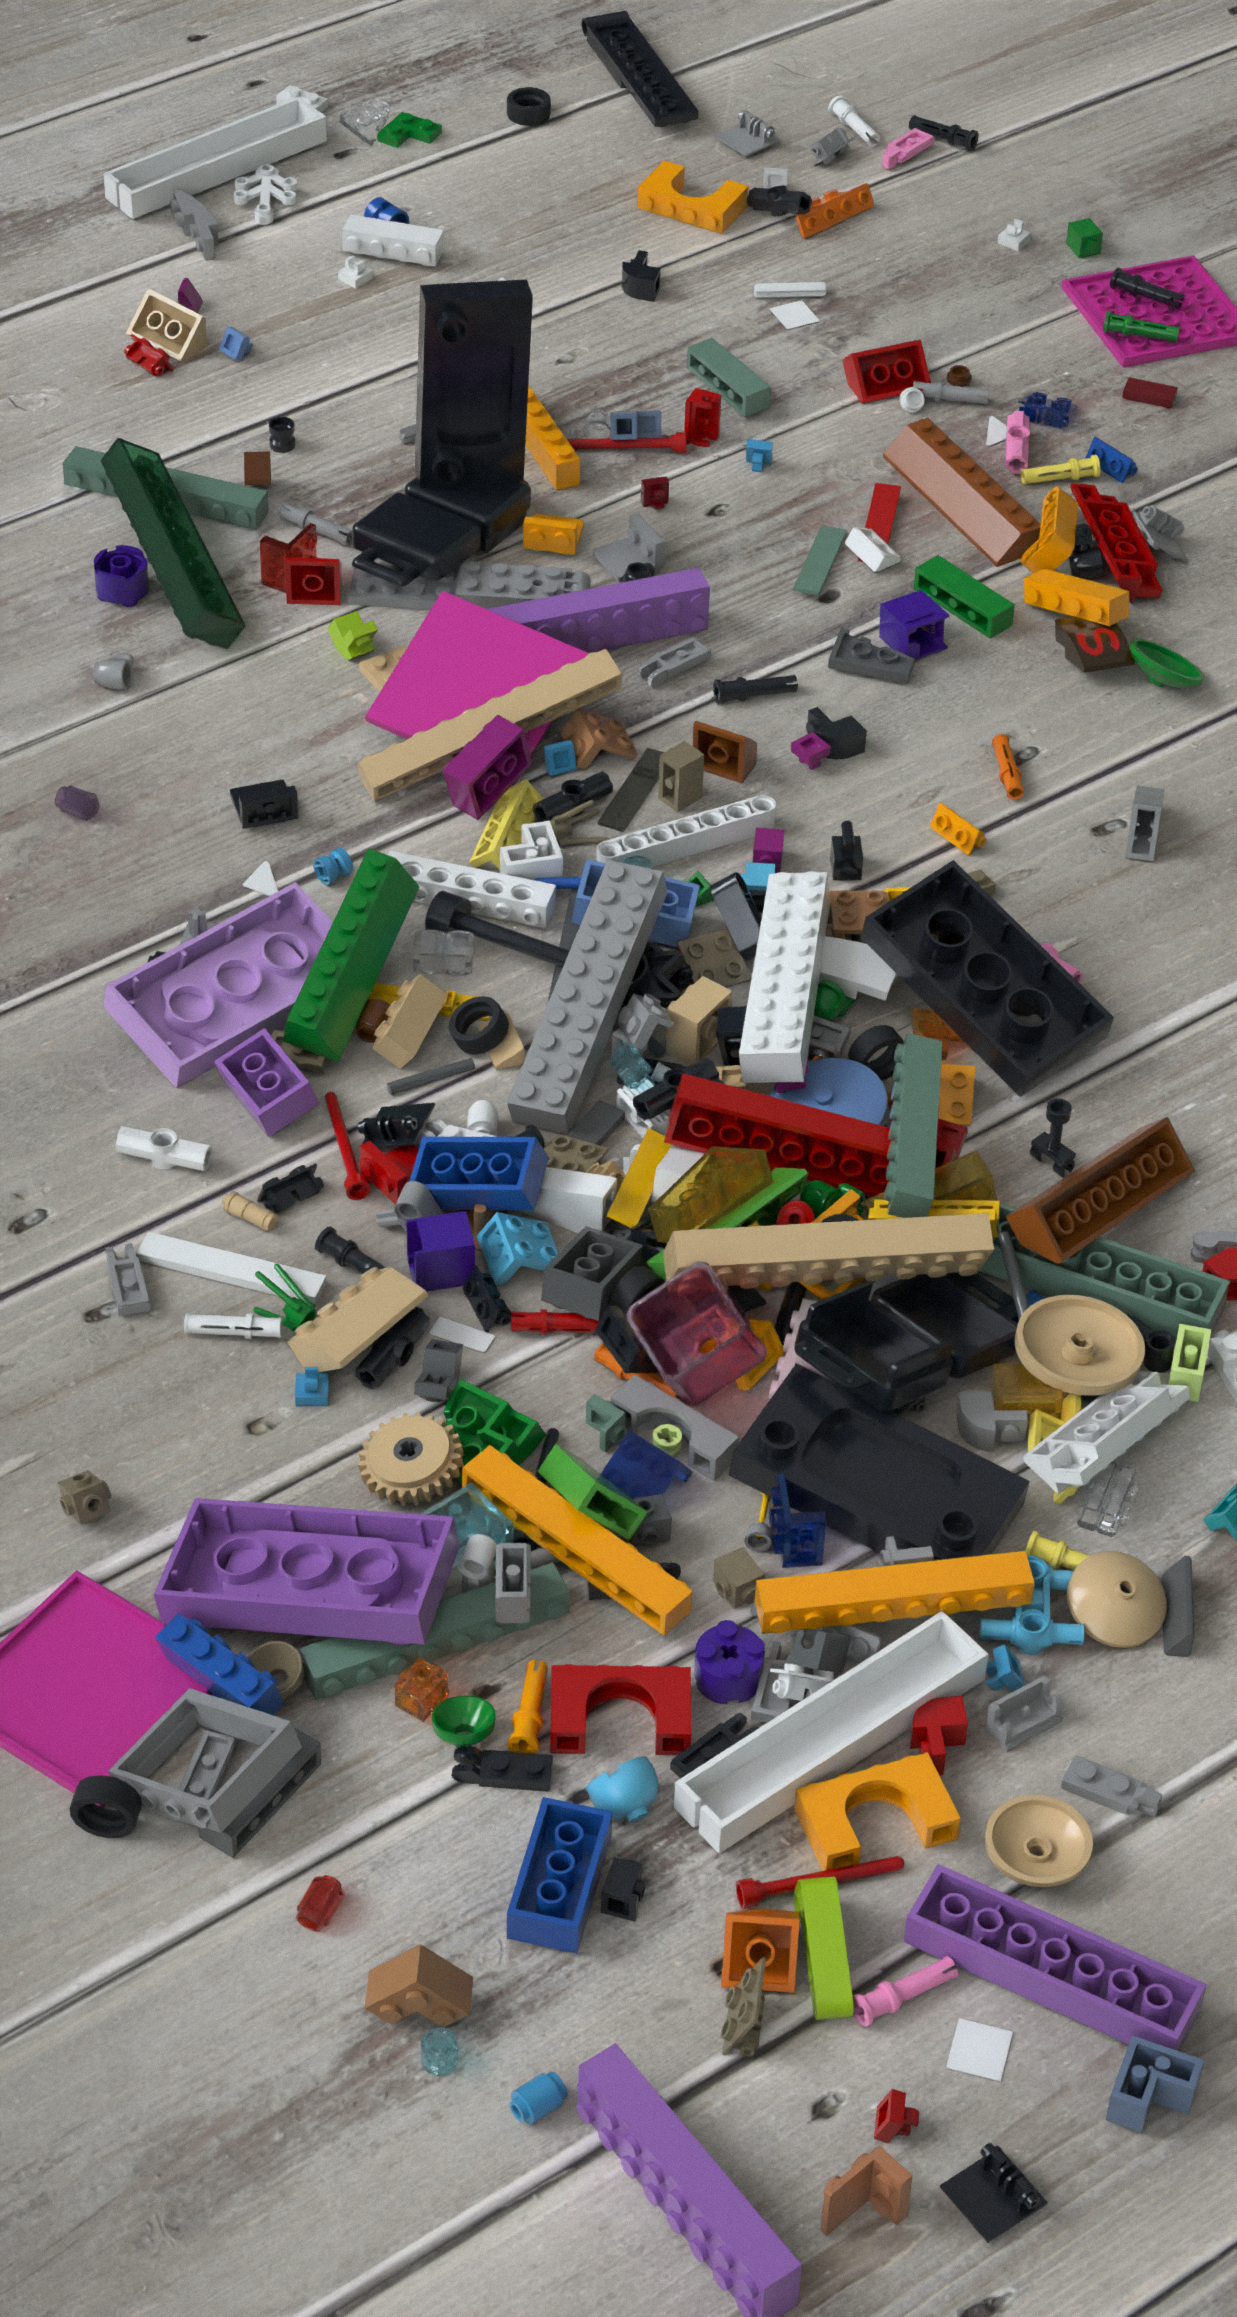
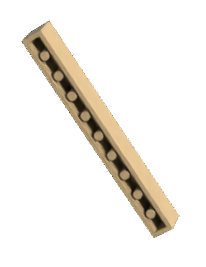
(525, 706)

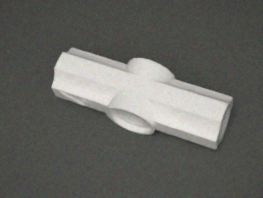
(164, 1148)

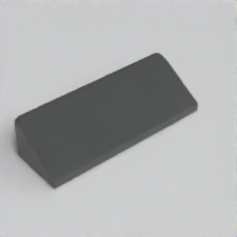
(1179, 1618)

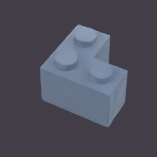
(1155, 2076)

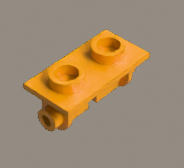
(956, 829)

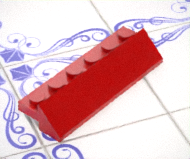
(1119, 541)

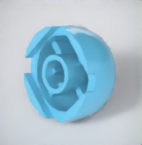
(626, 1790)

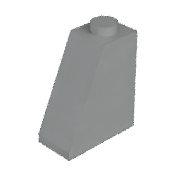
(1145, 823)

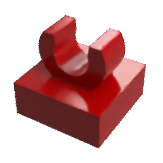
(894, 2117)

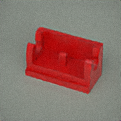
(702, 417)

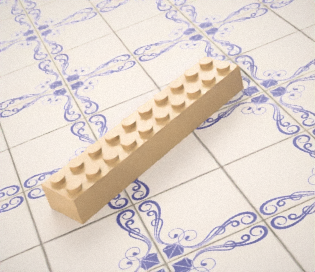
(835, 1250)

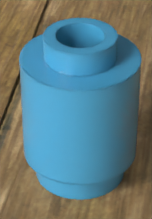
(538, 2097)

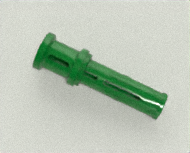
(1128, 326)

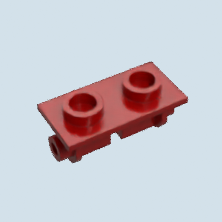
(152, 359)

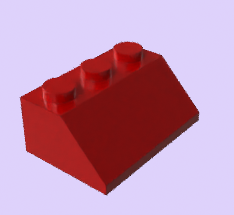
(886, 370)

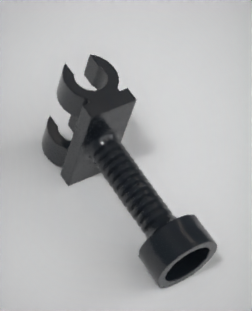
(1058, 1113)

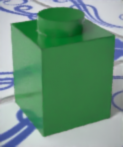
(1084, 238)

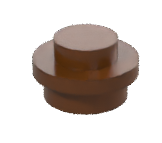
(959, 376)

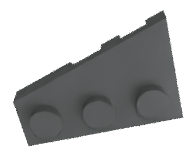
(864, 658)

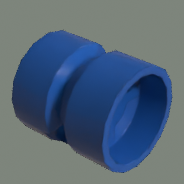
(384, 210)

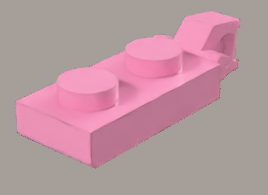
(906, 147)

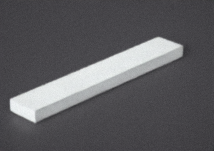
(225, 1266)

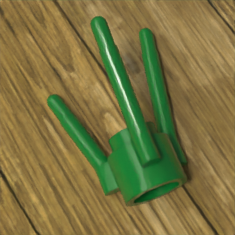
(296, 1310)

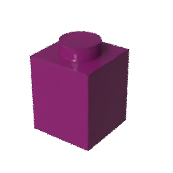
(769, 847)

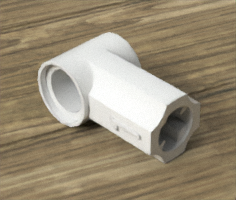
(477, 1562)

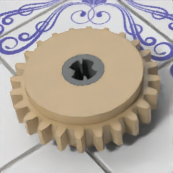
(411, 1459)

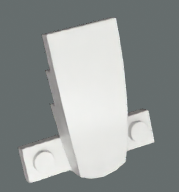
(855, 968)

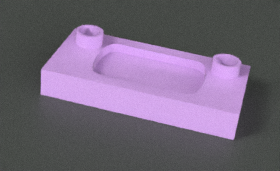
(221, 984)

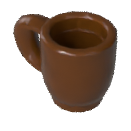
(371, 1018)

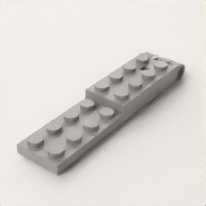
(475, 582)

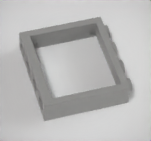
(194, 1708)

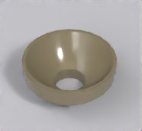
(280, 1658)

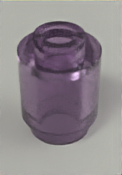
(77, 802)

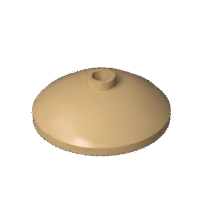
(1107, 1611)
(1040, 1827)

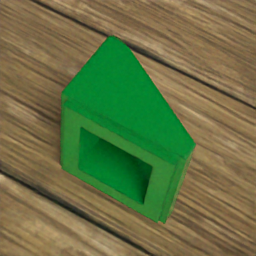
(704, 895)

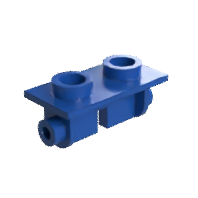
(1111, 460)

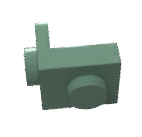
(607, 1419)

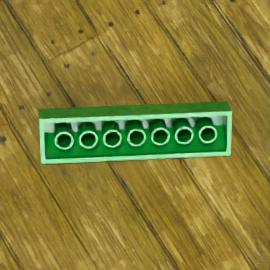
(351, 957)

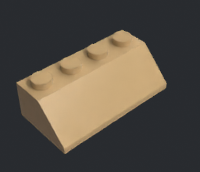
(355, 1319)

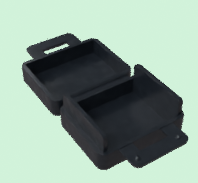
(437, 528)
(907, 1336)

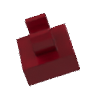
(655, 492)

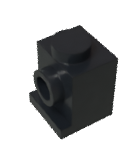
(623, 1889)

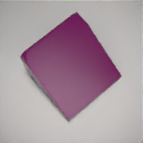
(189, 296)

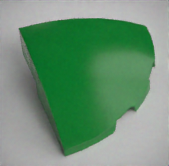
(487, 1421)

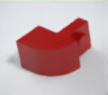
(949, 1142)
(938, 1725)

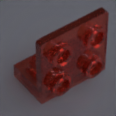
(274, 553)

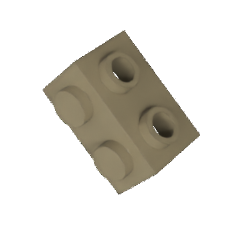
(681, 776)

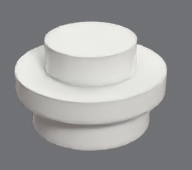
(911, 400)

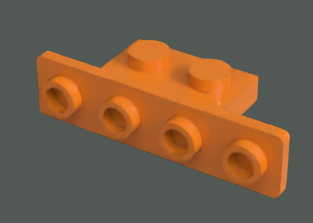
(833, 209)

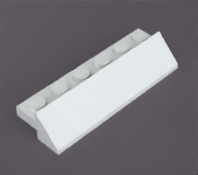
(1104, 1431)

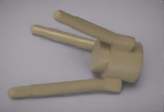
(562, 826)

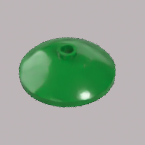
(1165, 665)

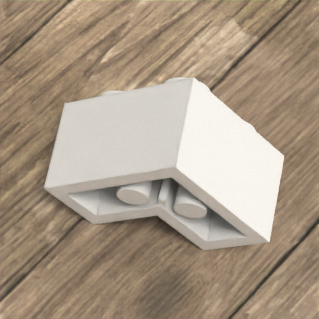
(536, 855)

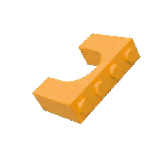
(714, 212)
(906, 1783)

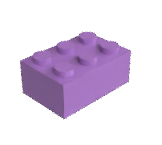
(266, 1082)

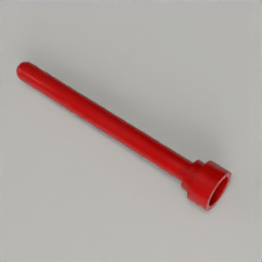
(676, 443)
(356, 1183)
(751, 1892)

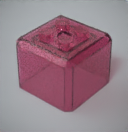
(685, 1315)

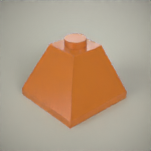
(759, 1935)

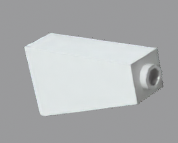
(575, 1199)

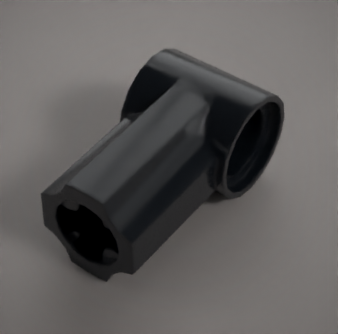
(1158, 1347)

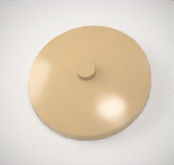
(1079, 1345)

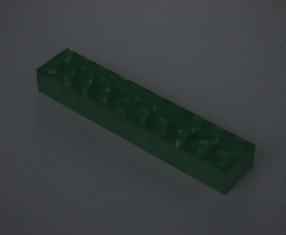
(172, 544)

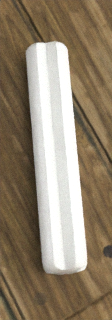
(785, 290)

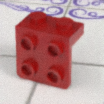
(388, 1171)

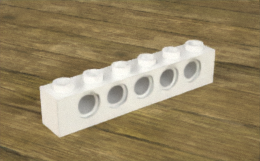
(489, 892)

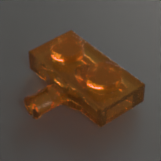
(930, 1025)

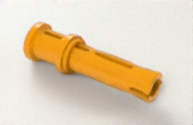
(527, 1719)

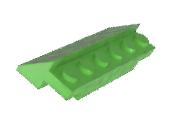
(760, 1208)

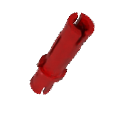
(551, 1322)

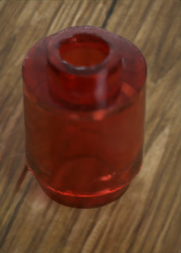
(320, 1903)

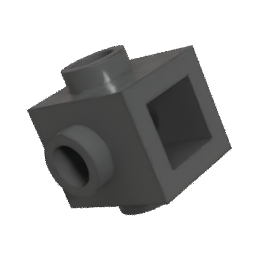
(656, 1523)

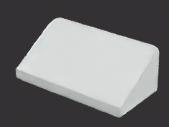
(871, 549)

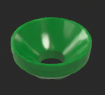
(463, 1714)

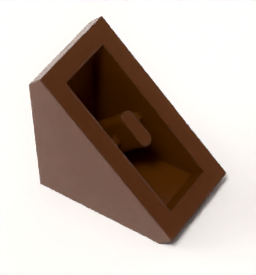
(257, 468)

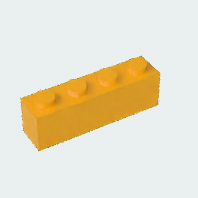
(1076, 597)

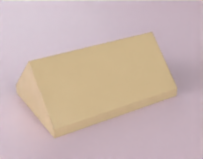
(169, 326)

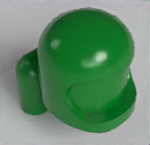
(831, 1001)
(822, 1196)

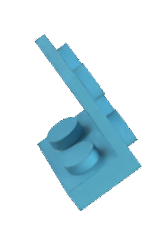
(513, 1243)

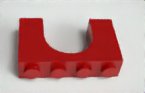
(582, 1687)

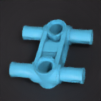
(1031, 1624)

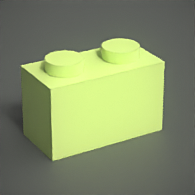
(1190, 1358)

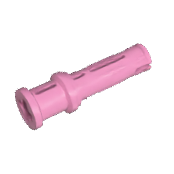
(890, 1996)

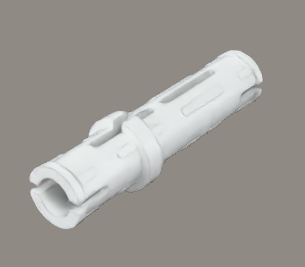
(233, 1325)

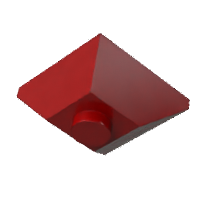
(313, 581)

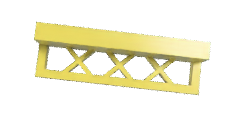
(506, 823)

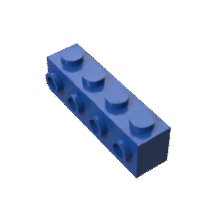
(217, 1667)

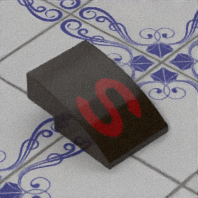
(1092, 644)

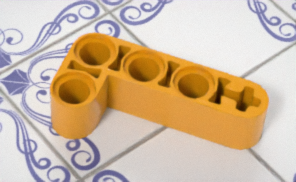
(1056, 532)

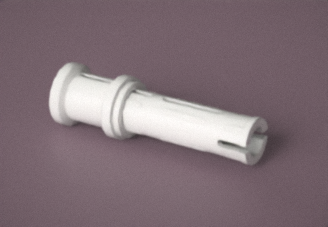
(849, 117)

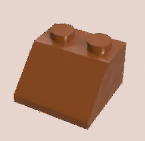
(725, 752)

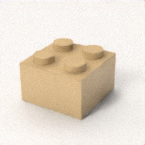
(696, 1020)

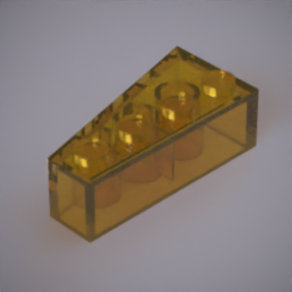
(710, 1190)

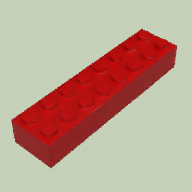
(792, 1134)

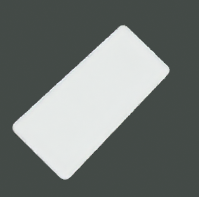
(462, 1334)

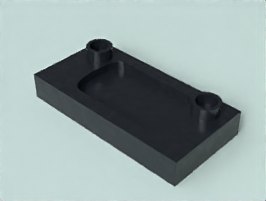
(472, 382)
(876, 1472)

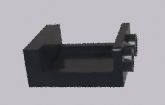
(623, 1342)

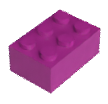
(487, 767)

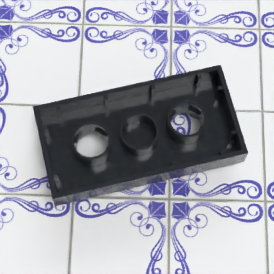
(986, 978)

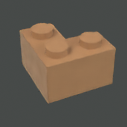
(420, 1984)

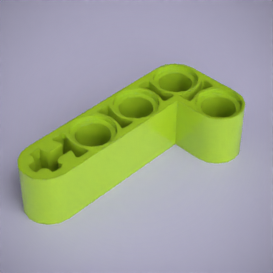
(824, 1947)

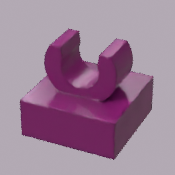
(810, 750)

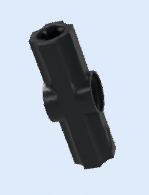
(779, 200)
(572, 795)
(662, 1095)
(392, 1348)

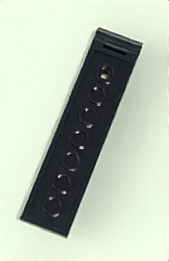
(638, 68)

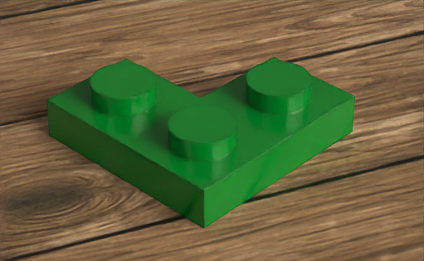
(407, 126)

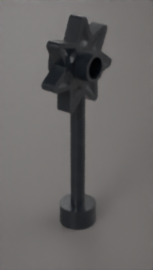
(453, 913)

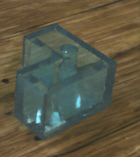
(474, 1515)

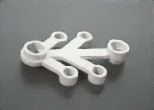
(266, 176)

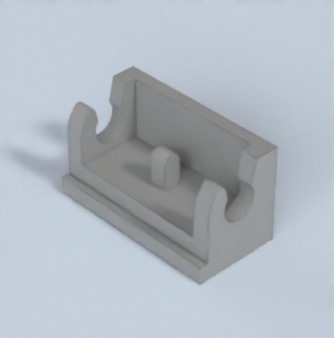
(1024, 1714)

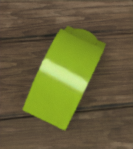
(352, 635)

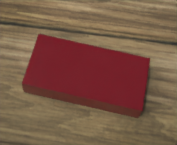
(1149, 392)

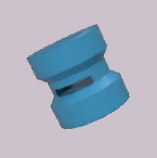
(330, 867)

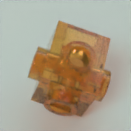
(421, 1689)

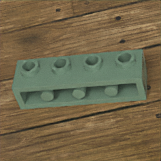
(728, 377)

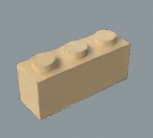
(408, 1020)

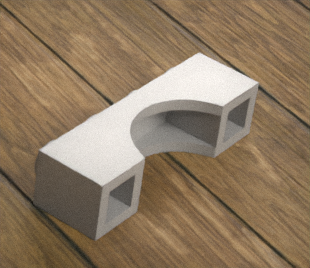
(650, 1407)

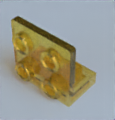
(1020, 1390)

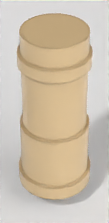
(249, 1211)

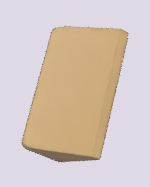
(510, 1050)

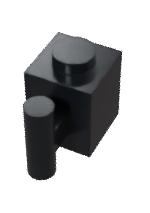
(846, 854)

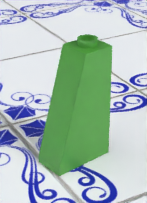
(591, 1492)

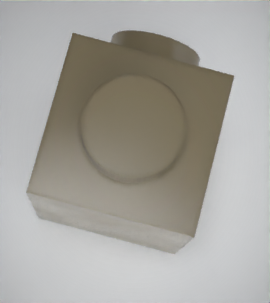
(736, 1577)

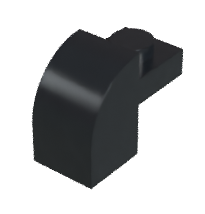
(640, 279)
(844, 736)

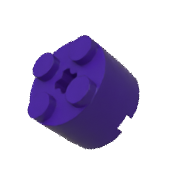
(121, 575)
(728, 1663)

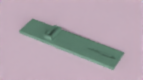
(820, 560)

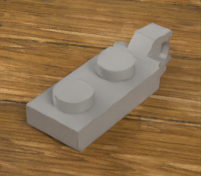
(1110, 1788)

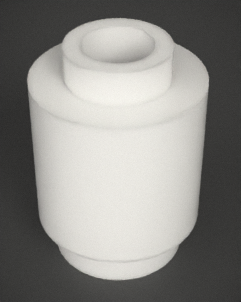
(483, 1117)

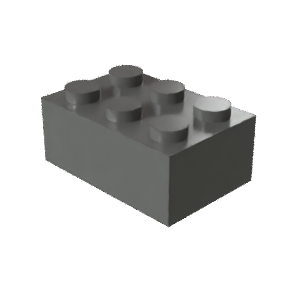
(588, 1272)

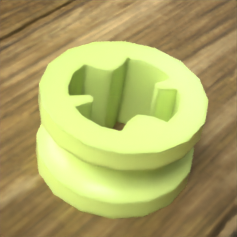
(673, 1435)

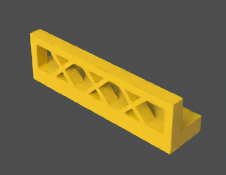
(947, 1207)

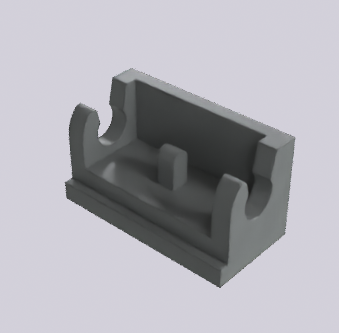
(825, 1655)

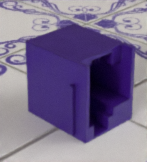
(913, 625)
(440, 1250)

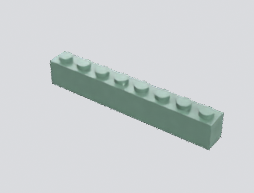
(200, 494)
(913, 1127)
(457, 1625)

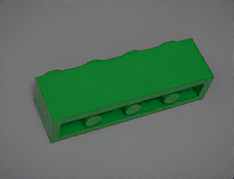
(964, 596)

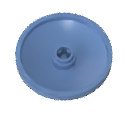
(843, 1089)

